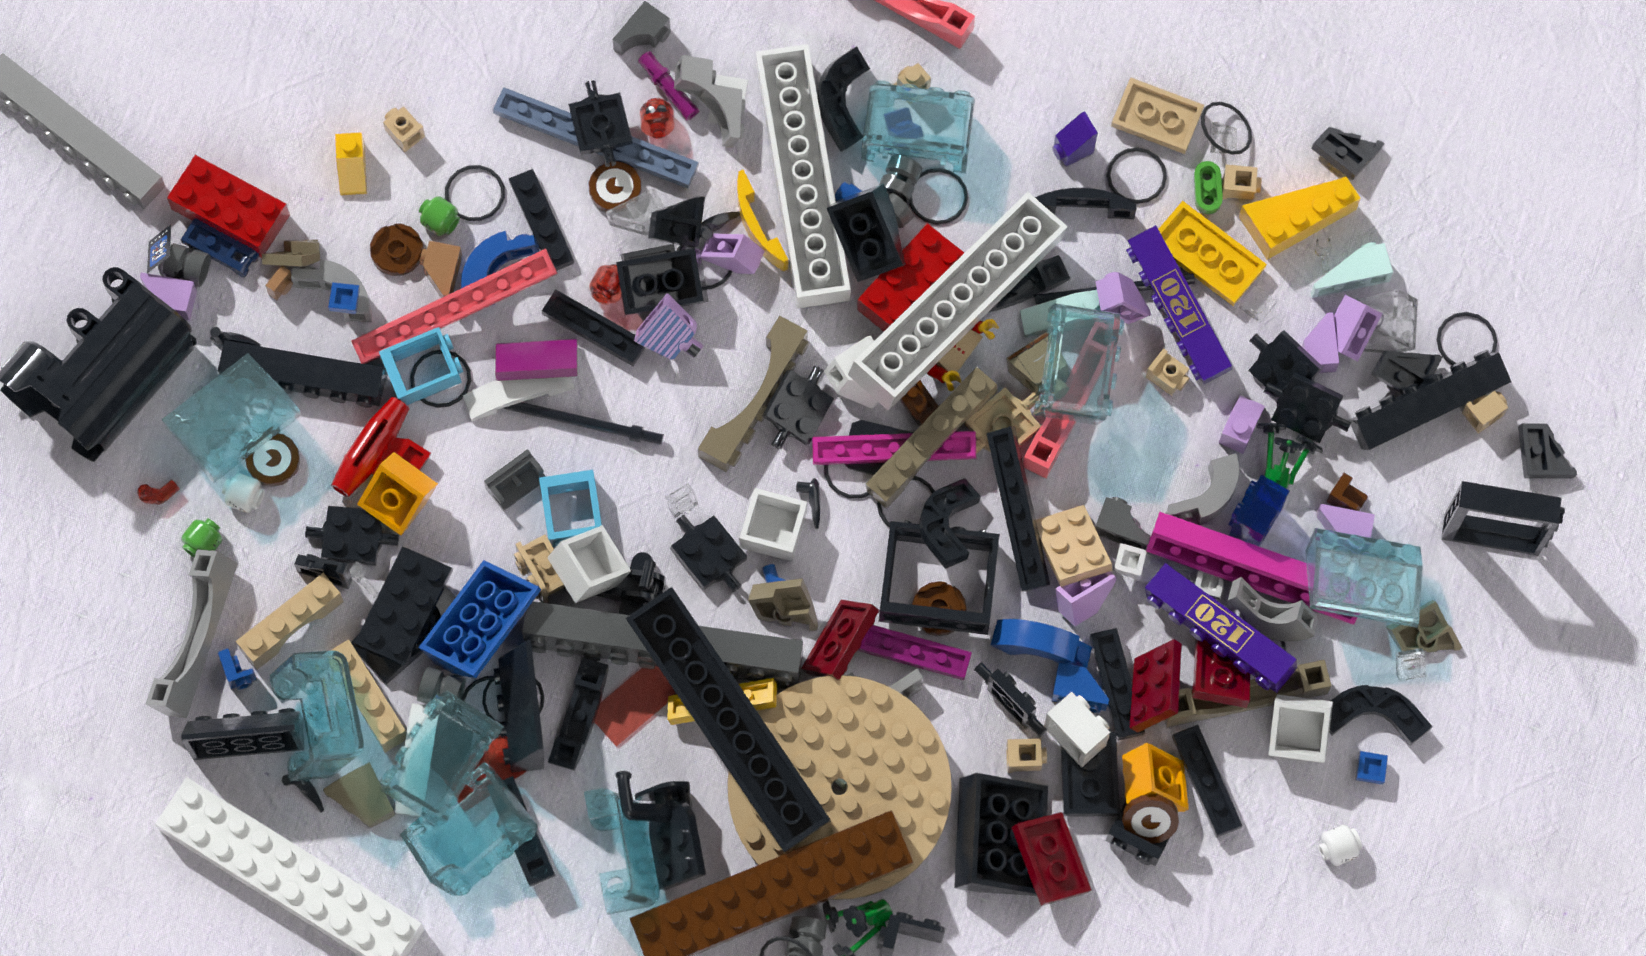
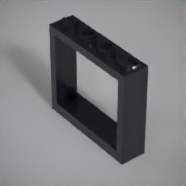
(1504, 502)
(931, 616)

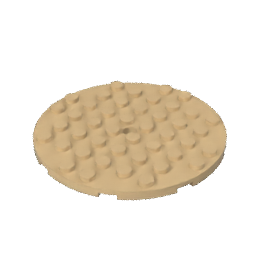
(873, 743)

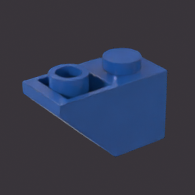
(1079, 682)

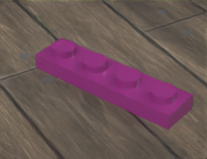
(916, 652)

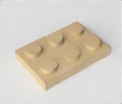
(1157, 115)
(1073, 546)

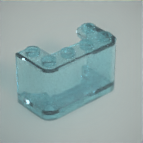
(918, 124)
(1079, 364)
(328, 709)
(439, 757)

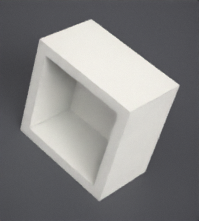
(773, 524)
(589, 564)
(1077, 728)
(1300, 728)

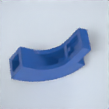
(494, 253)
(1040, 640)

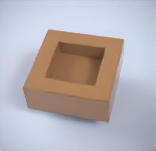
(279, 283)

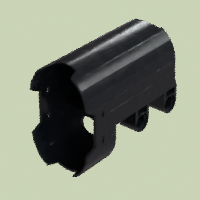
(110, 370)

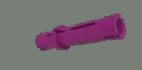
(661, 77)

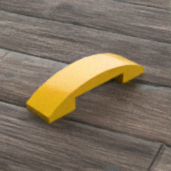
(773, 249)

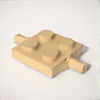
(1002, 412)

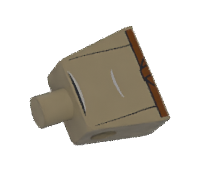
(1028, 363)

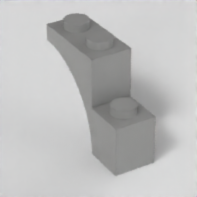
(697, 78)

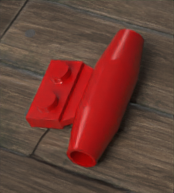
(375, 445)

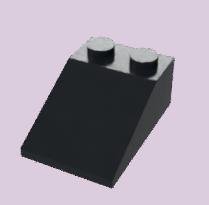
(868, 232)
(650, 278)

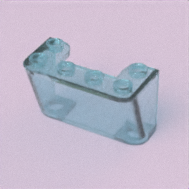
(474, 838)
(639, 878)

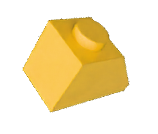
(351, 163)

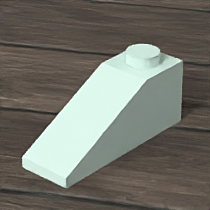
(1361, 269)
(1035, 317)

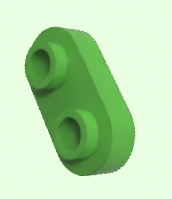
(1208, 189)

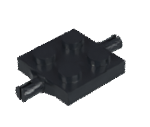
(600, 123)
(1281, 359)
(797, 407)
(1307, 407)
(351, 536)
(708, 553)
(1010, 697)

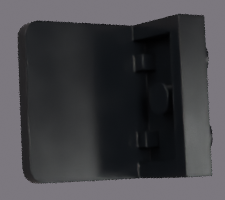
(1123, 841)
(904, 924)

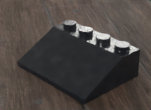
(520, 709)
(244, 735)
(985, 844)

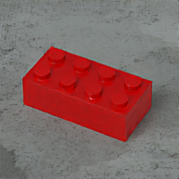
(228, 204)
(895, 291)

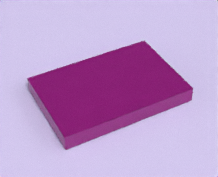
(536, 360)

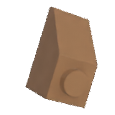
(441, 266)

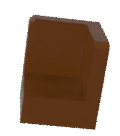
(1345, 495)

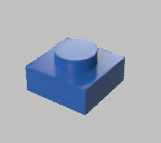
(344, 298)
(1371, 767)

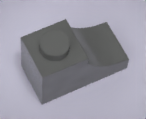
(644, 27)
(1118, 526)

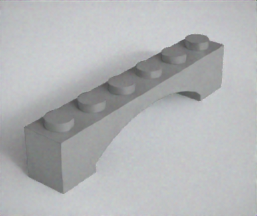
(211, 582)

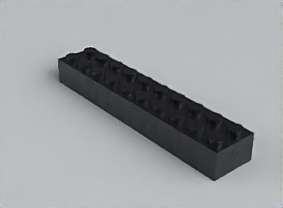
(728, 719)

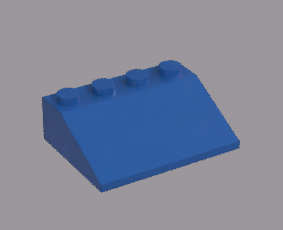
(478, 620)

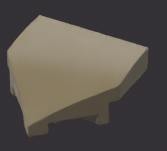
(294, 254)

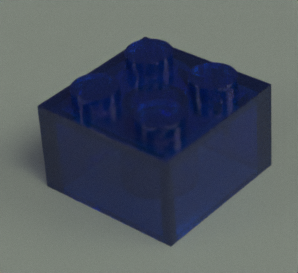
(1259, 510)

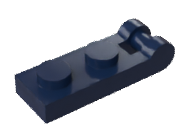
(220, 247)

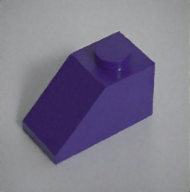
(1075, 140)

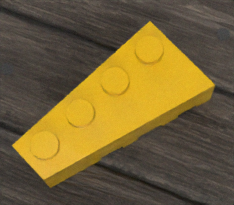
(1293, 216)

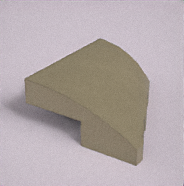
(784, 603)
(1431, 634)
(362, 796)

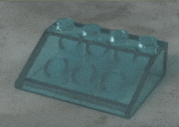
(231, 417)
(1364, 577)

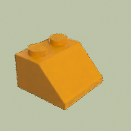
(397, 493)
(1153, 773)

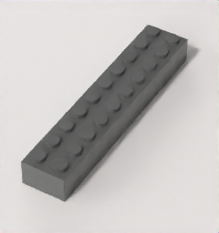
(611, 637)

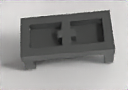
(514, 480)

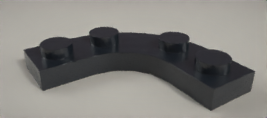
(832, 97)
(935, 521)
(1380, 702)

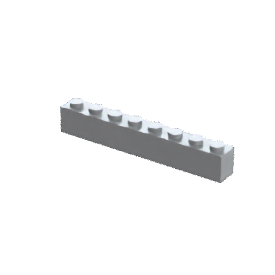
(78, 135)

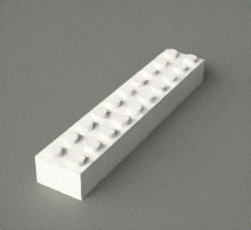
(802, 175)
(957, 301)
(287, 874)

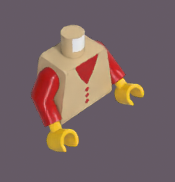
(948, 366)

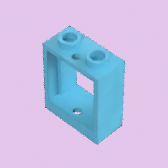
(414, 346)
(568, 483)

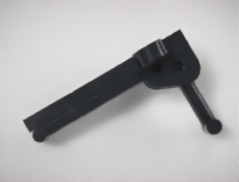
(638, 586)

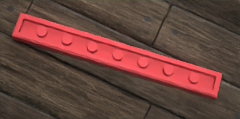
(457, 305)

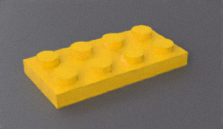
(1210, 253)

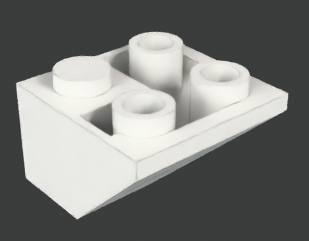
(838, 375)

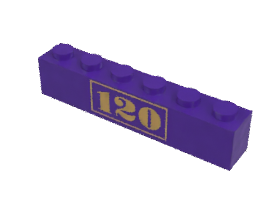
(1179, 305)
(1220, 628)

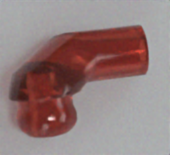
(157, 496)

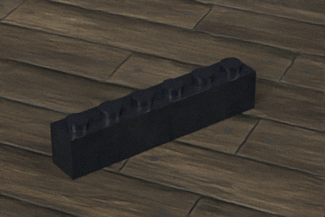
(312, 374)
(1430, 400)

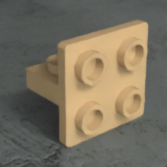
(533, 561)

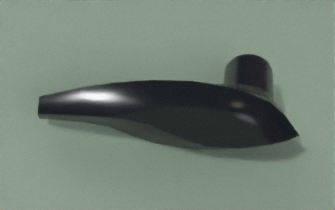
(716, 222)
(218, 337)
(814, 498)
(306, 789)

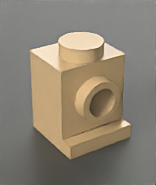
(914, 75)
(406, 135)
(1240, 175)
(1168, 382)
(1485, 410)
(1017, 747)

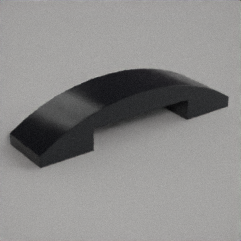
(1117, 206)
(1041, 279)
(580, 714)
(531, 854)

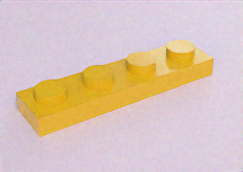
(760, 693)

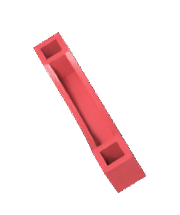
(937, 17)
(1047, 445)

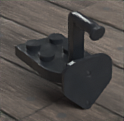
(671, 828)

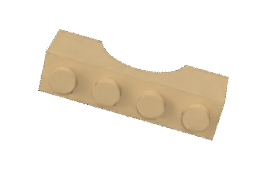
(271, 633)
(372, 702)

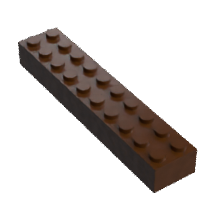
(774, 889)

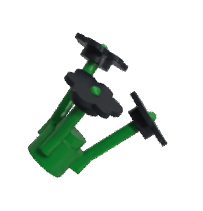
(1280, 473)
(856, 918)

